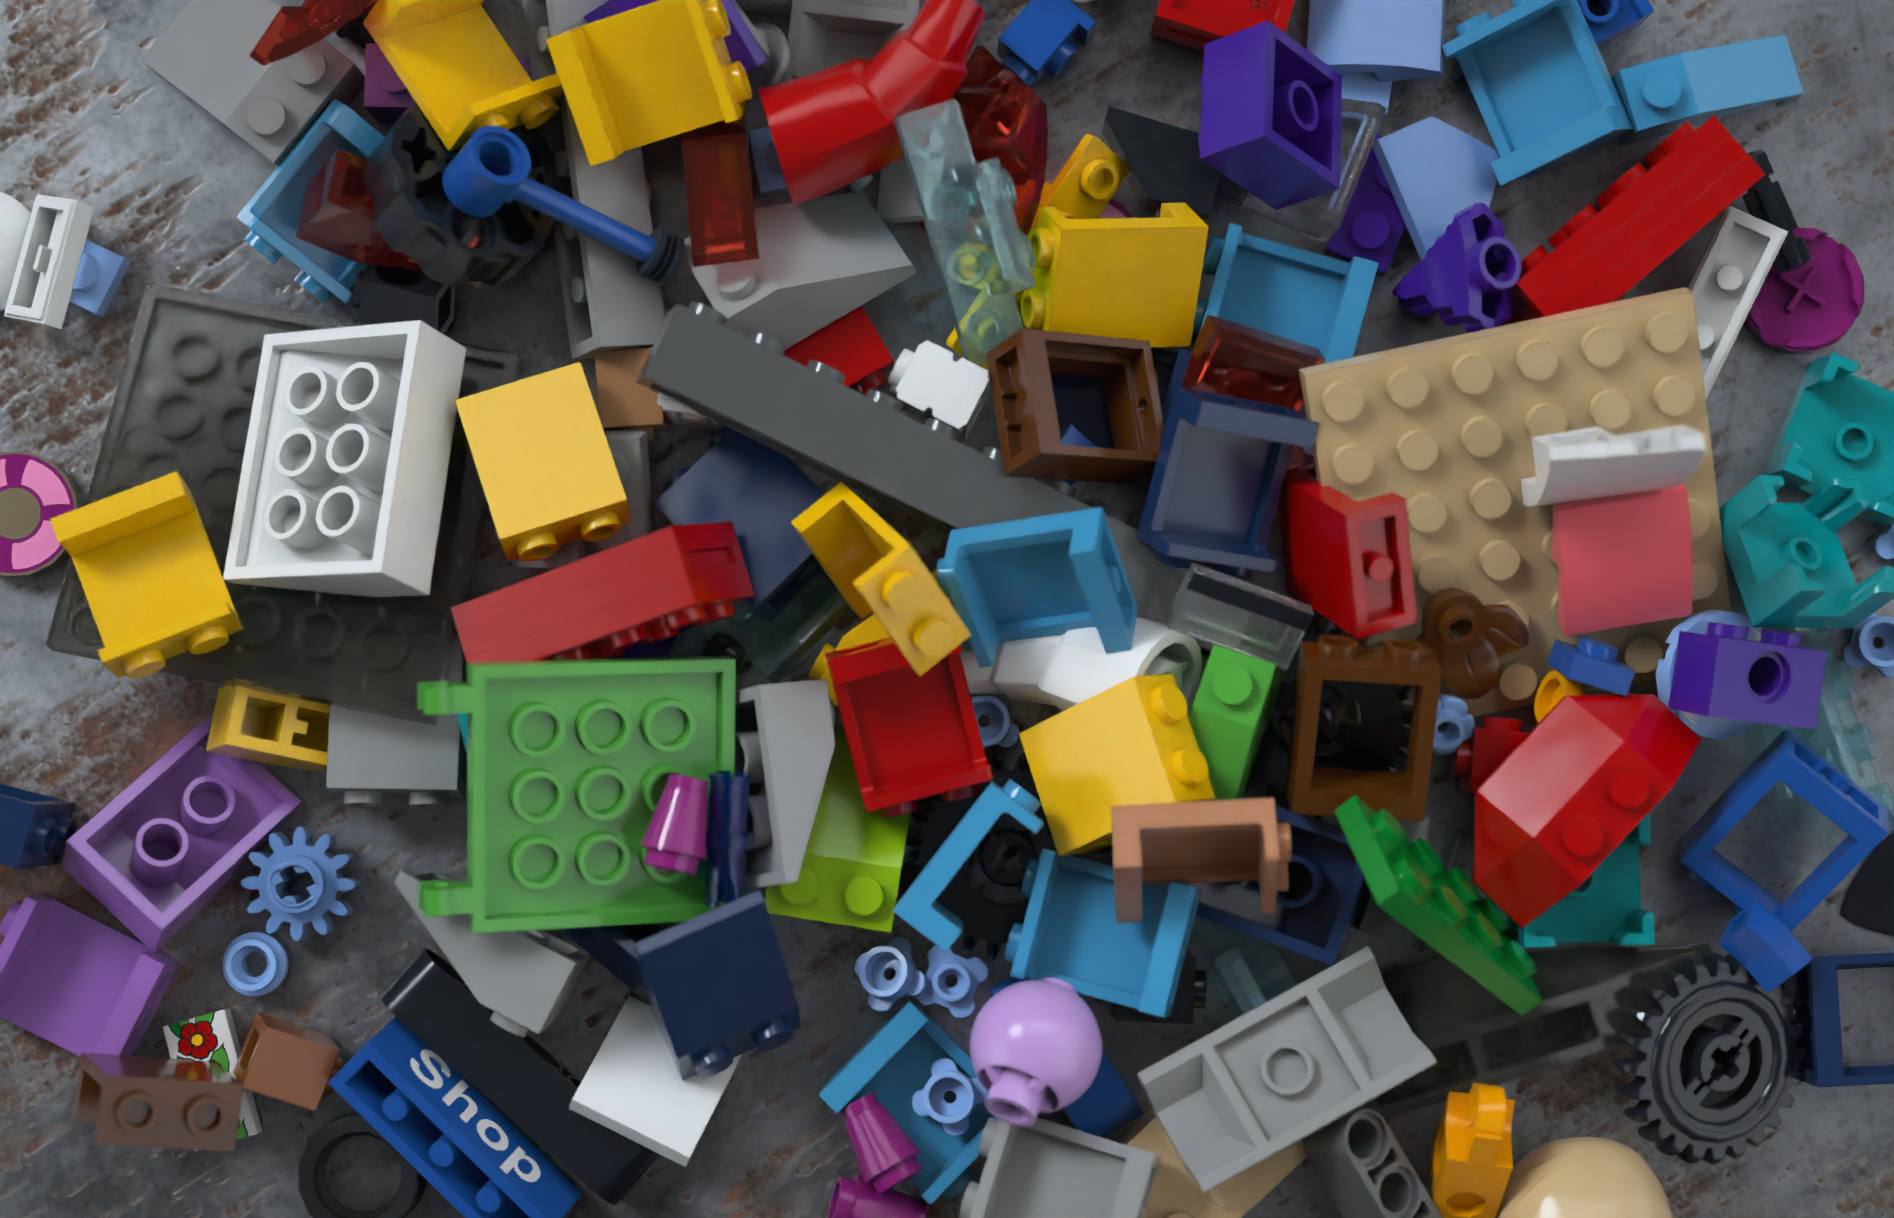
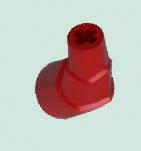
(843, 118)

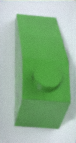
(1233, 716)

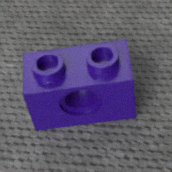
(1748, 679)

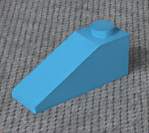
(1704, 84)

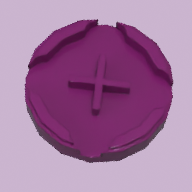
(1812, 303)

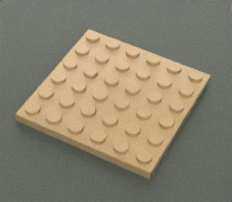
(1454, 439)

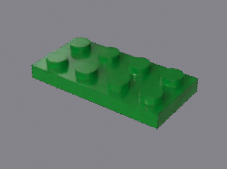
(1439, 904)

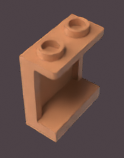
(1197, 846)

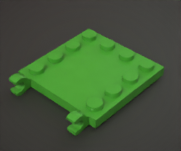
(568, 781)

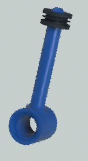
(495, 171)

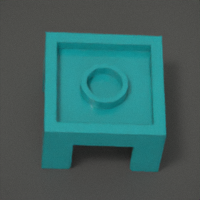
(1839, 431)
(1793, 560)
(1600, 908)

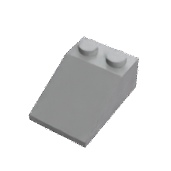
(264, 105)
(809, 269)
(787, 747)
(513, 973)

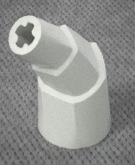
(1075, 666)

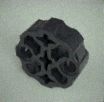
(427, 227)

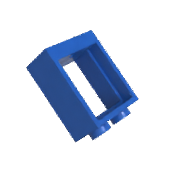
(1819, 785)

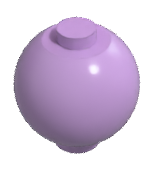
(1034, 1049)

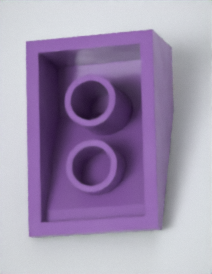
(177, 836)

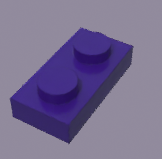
(1371, 221)

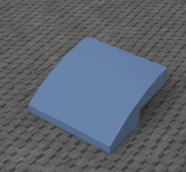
(1379, 36)

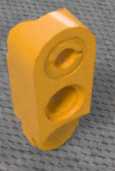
(1472, 1152)

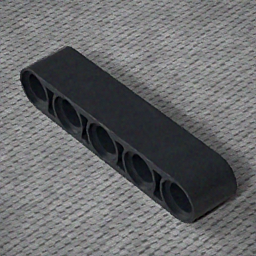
(514, 1075)

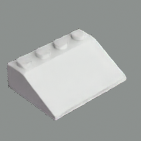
(347, 460)

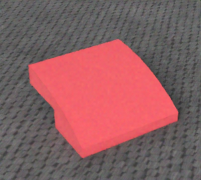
(1623, 560)

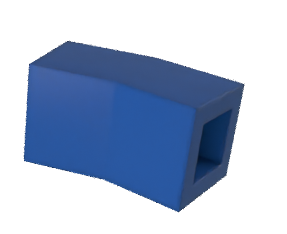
(1763, 946)

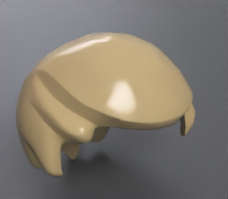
(1583, 1181)

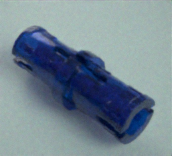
(727, 836)

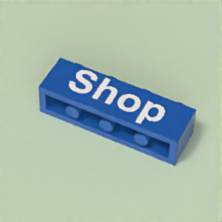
(450, 1130)

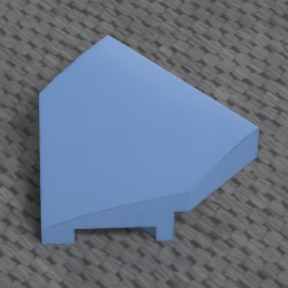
(1435, 175)

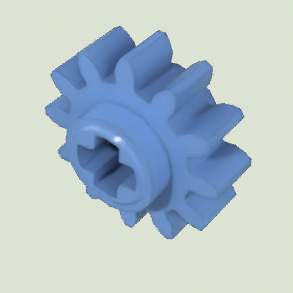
(278, 873)

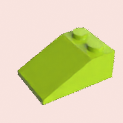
(850, 857)

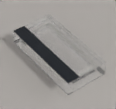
(1239, 616)

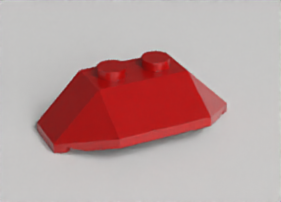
(1572, 796)

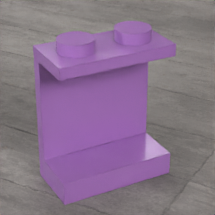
(78, 978)

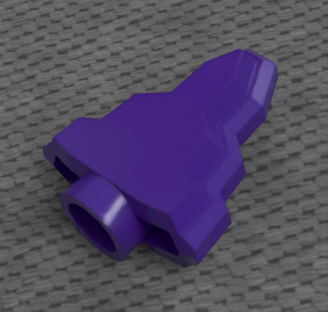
(1465, 274)

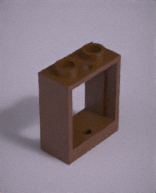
(1028, 413)
(1340, 658)

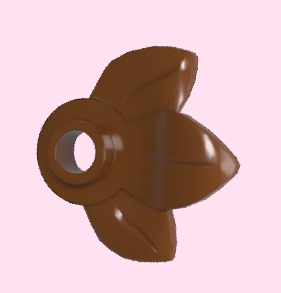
(1471, 645)

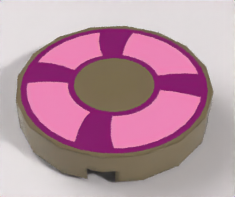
(30, 496)

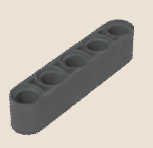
(1367, 1169)

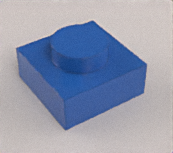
(1592, 664)

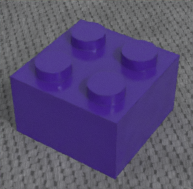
(1271, 116)

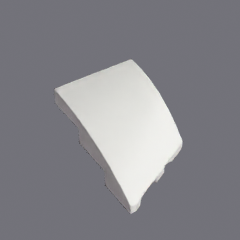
(1600, 464)

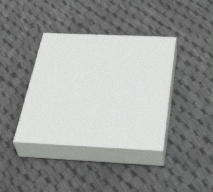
(640, 1091)

